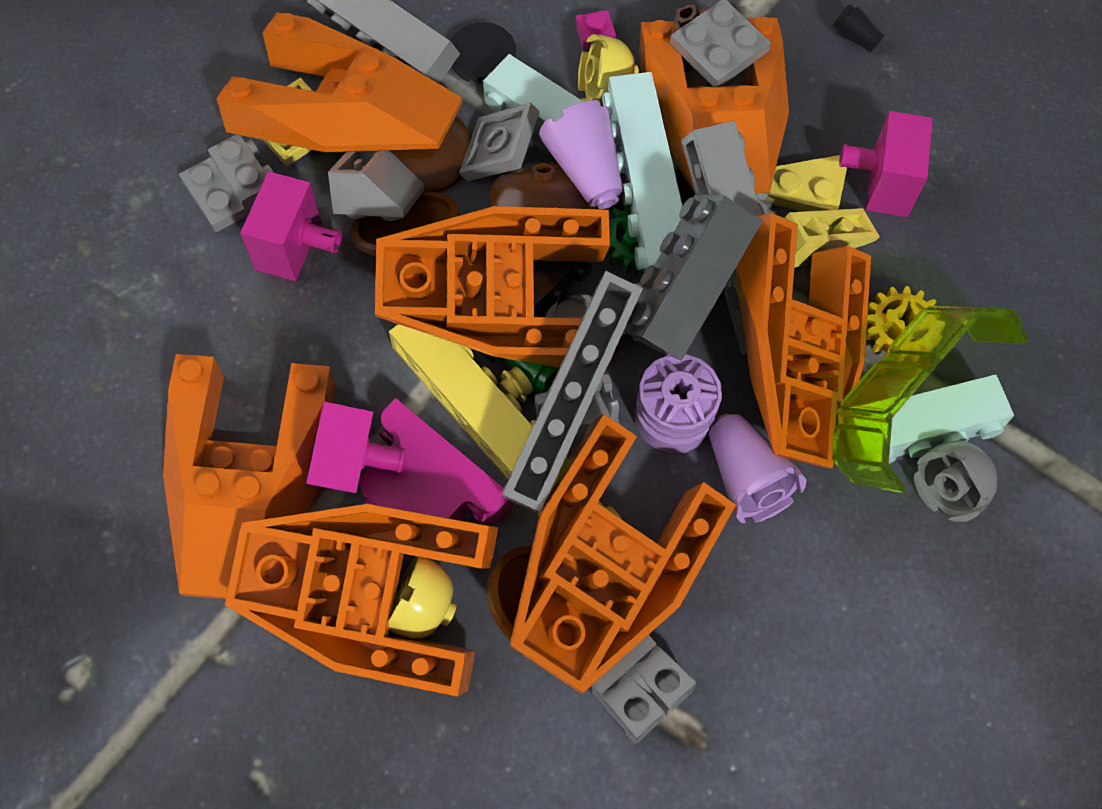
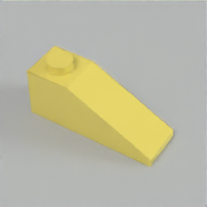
(830, 230)

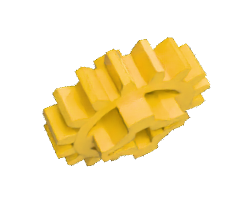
(887, 326)

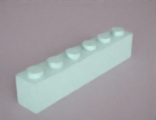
(517, 84)
(644, 162)

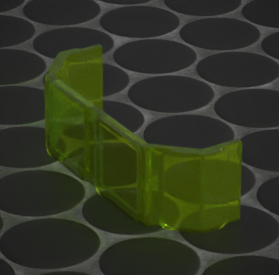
(867, 411)

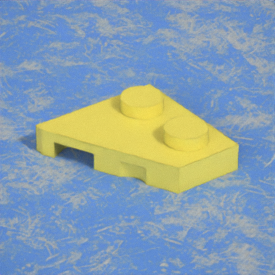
(809, 185)

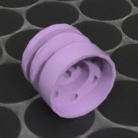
(665, 419)

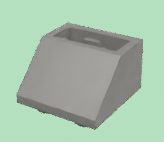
(373, 185)

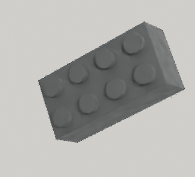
(690, 273)

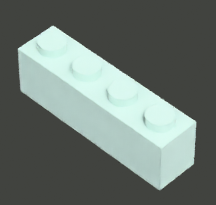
(949, 416)

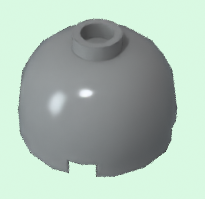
(956, 480)

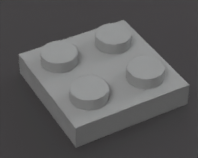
(720, 43)
(499, 142)

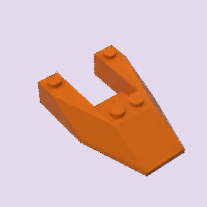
(360, 105)
(757, 107)
(475, 277)
(800, 353)
(222, 483)
(595, 579)
(333, 583)

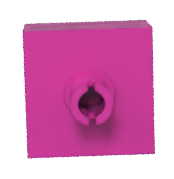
(895, 163)
(285, 226)
(345, 449)

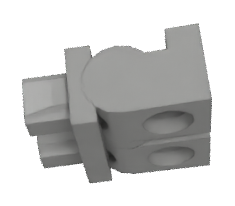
(631, 682)

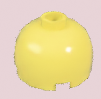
(605, 59)
(422, 600)

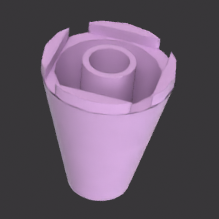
(586, 151)
(751, 471)

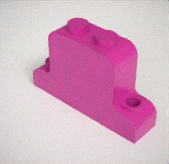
(433, 476)

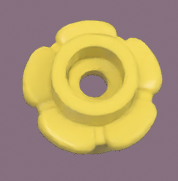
(516, 384)

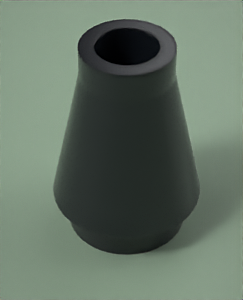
(857, 28)

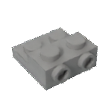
(226, 181)

